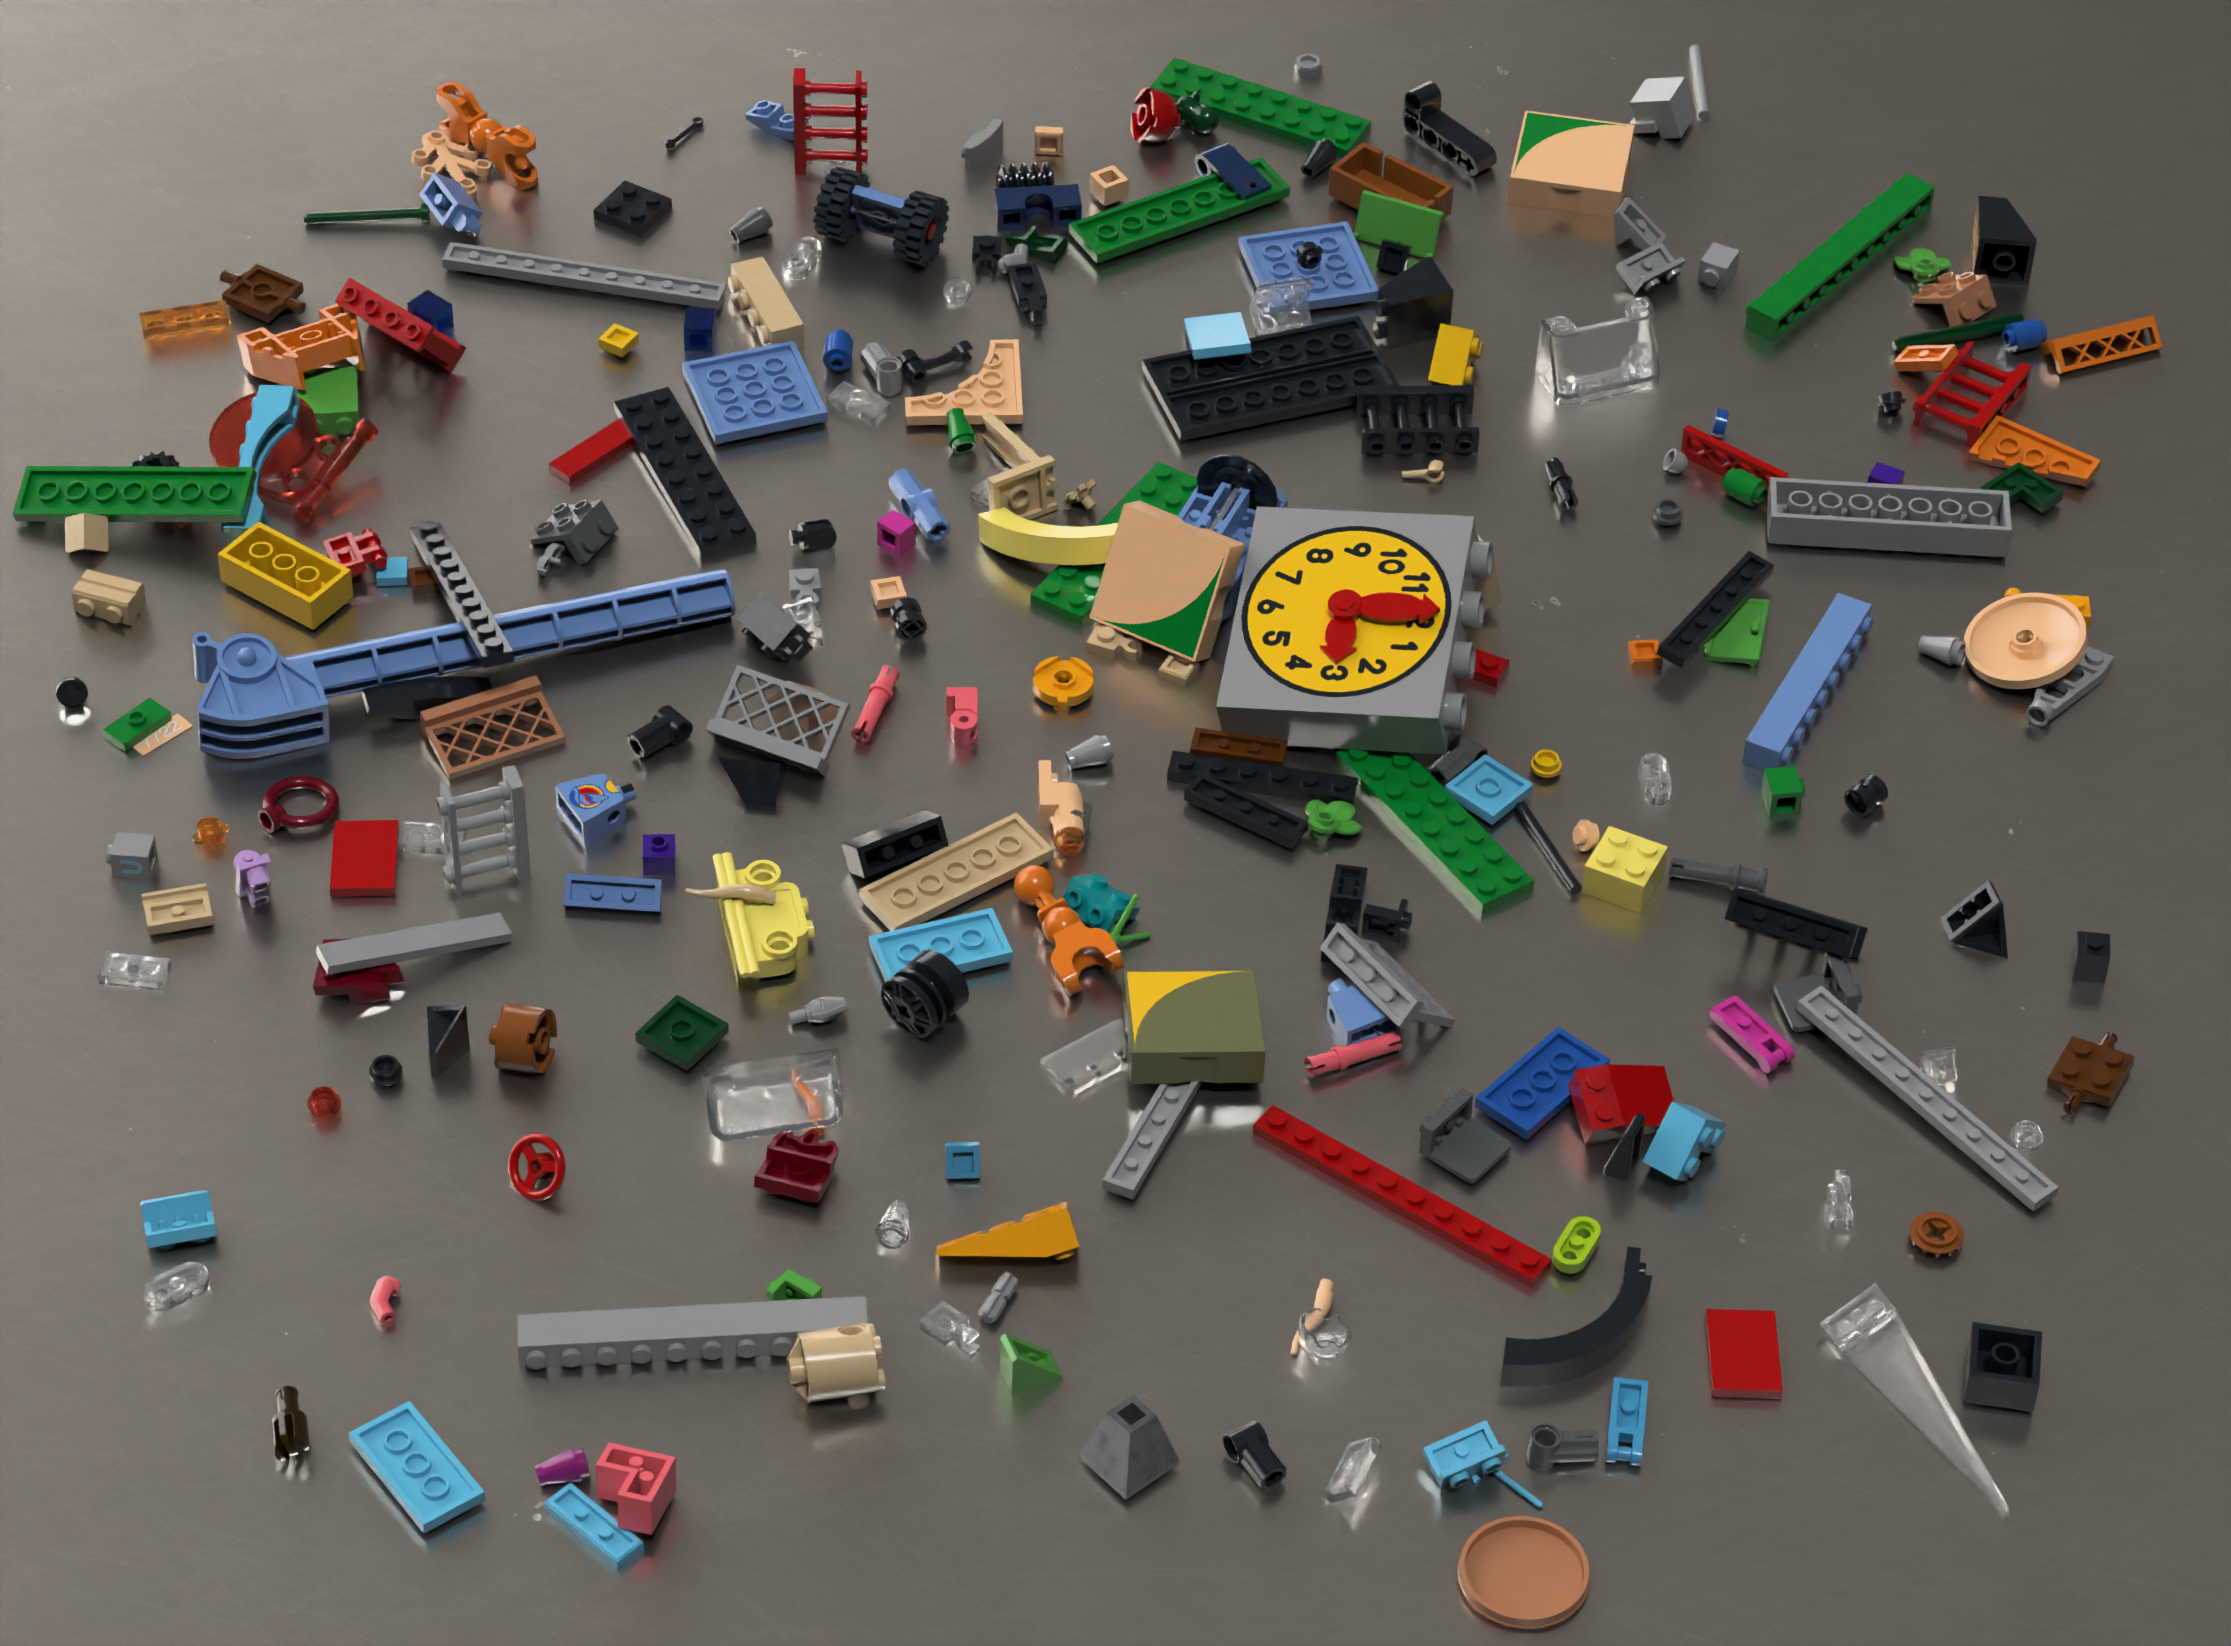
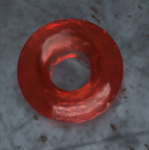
(323, 1102)

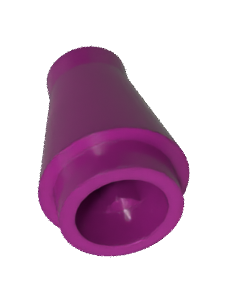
(564, 1468)

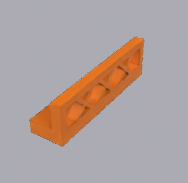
(2098, 337)

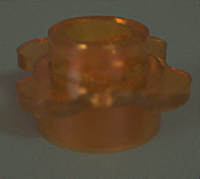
(210, 832)

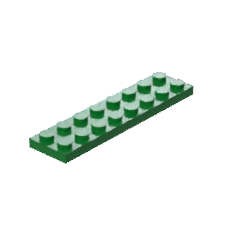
(1263, 107)
(1170, 214)
(136, 493)
(1073, 588)
(1438, 826)

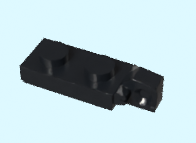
(1028, 290)

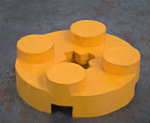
(1058, 694)

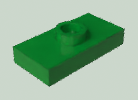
(137, 724)

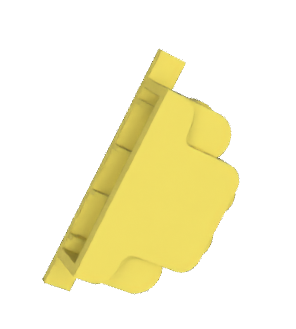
(762, 936)

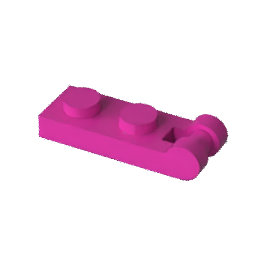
(1752, 1033)

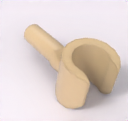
(1432, 474)

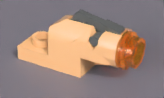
(1062, 810)

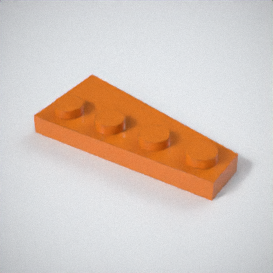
(2008, 443)

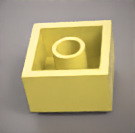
(1624, 869)

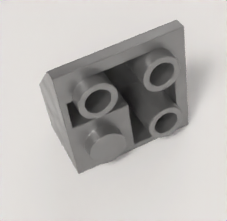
(1129, 1448)

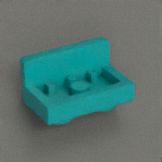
(1097, 901)

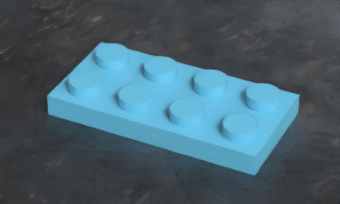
(967, 940)
(417, 1467)

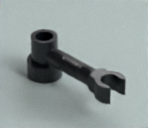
(917, 367)

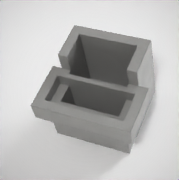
(1663, 106)

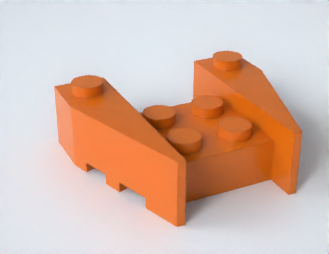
(302, 350)

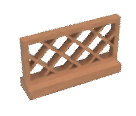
(483, 710)

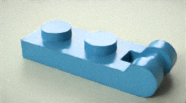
(1627, 1420)

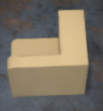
(86, 533)

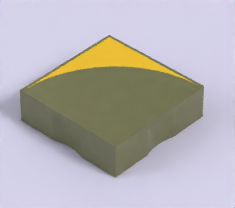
(1193, 1026)

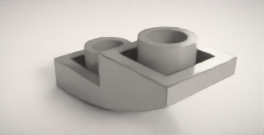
(983, 145)

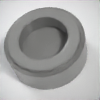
(1308, 65)

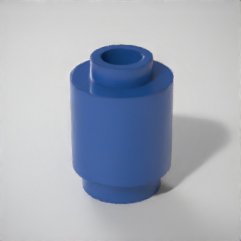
(2024, 335)
(838, 350)

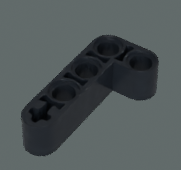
(1443, 134)

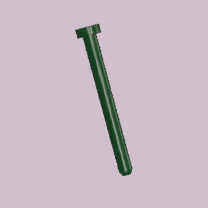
(369, 215)

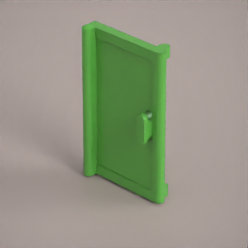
(1398, 221)
(1741, 636)

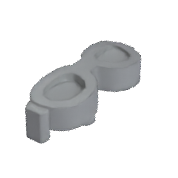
(551, 555)

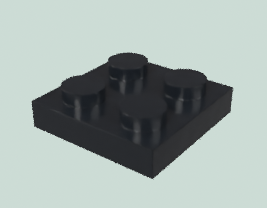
(632, 208)

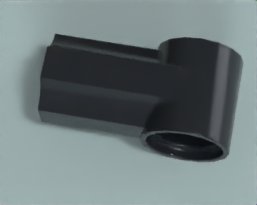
(665, 727)
(1251, 1448)

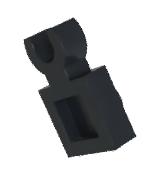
(986, 253)

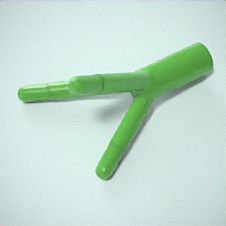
(1118, 925)

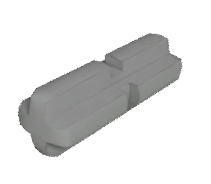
(999, 1294)

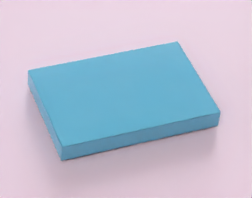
(1217, 336)

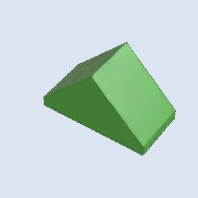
(1026, 1365)

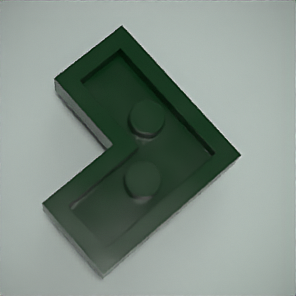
(2028, 486)

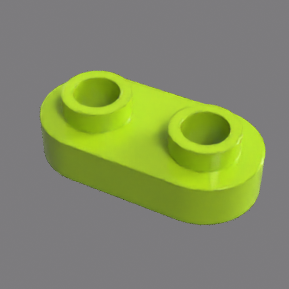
(1573, 1251)

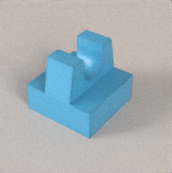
(962, 1160)

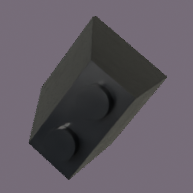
(1413, 306)

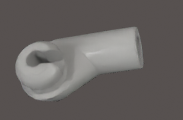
(1019, 256)

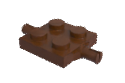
(262, 292)
(2090, 1072)

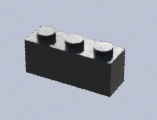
(895, 844)

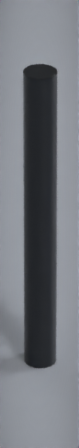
(1548, 847)

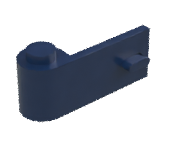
(1233, 169)

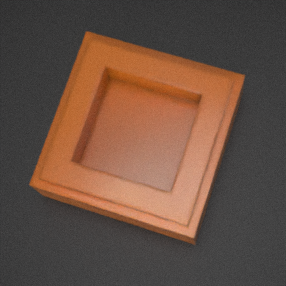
(1643, 654)

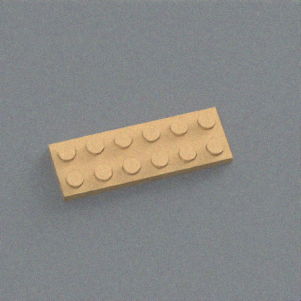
(955, 873)

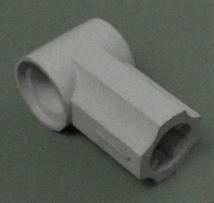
(884, 368)

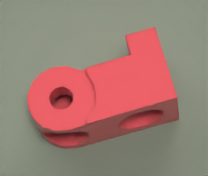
(963, 708)

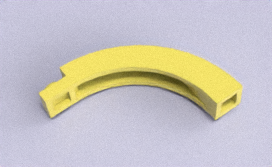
(1044, 542)

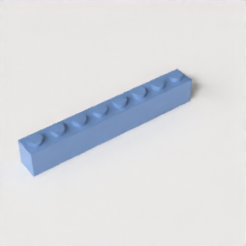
(1808, 683)

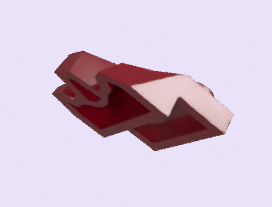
(360, 985)
(797, 1166)

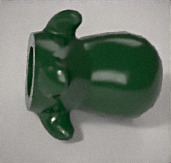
(1199, 116)

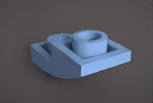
(772, 119)

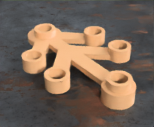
(439, 144)

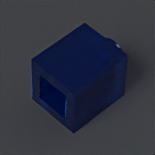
(432, 310)
(699, 329)

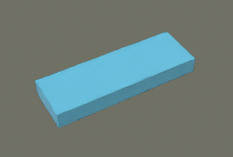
(593, 1526)

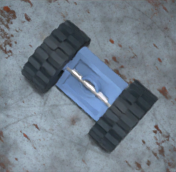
(851, 204)

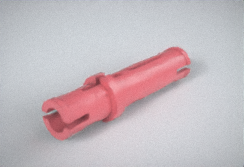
(879, 695)
(1340, 1057)

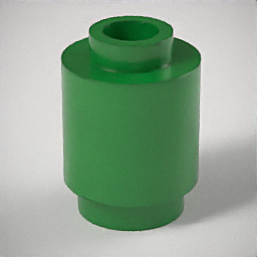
(1745, 487)

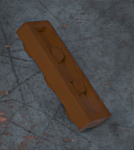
(1239, 746)

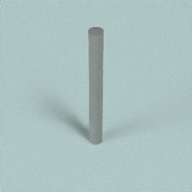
(1699, 82)

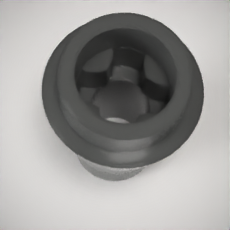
(751, 225)

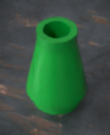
(960, 433)

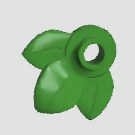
(1922, 264)
(1331, 818)

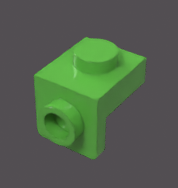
(793, 1287)

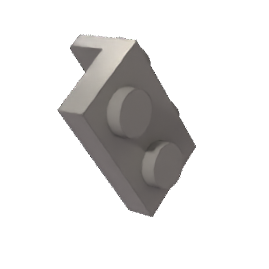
(1649, 268)

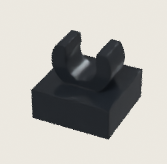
(1393, 256)

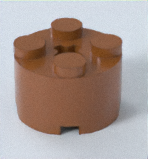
(523, 1038)

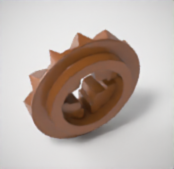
(1939, 1224)

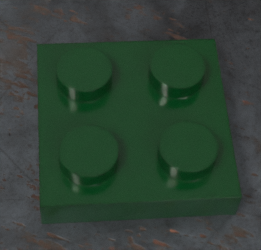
(681, 1032)

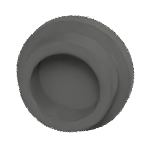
(1668, 512)

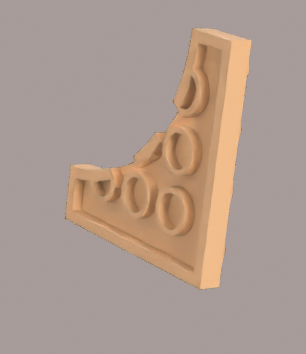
(993, 389)

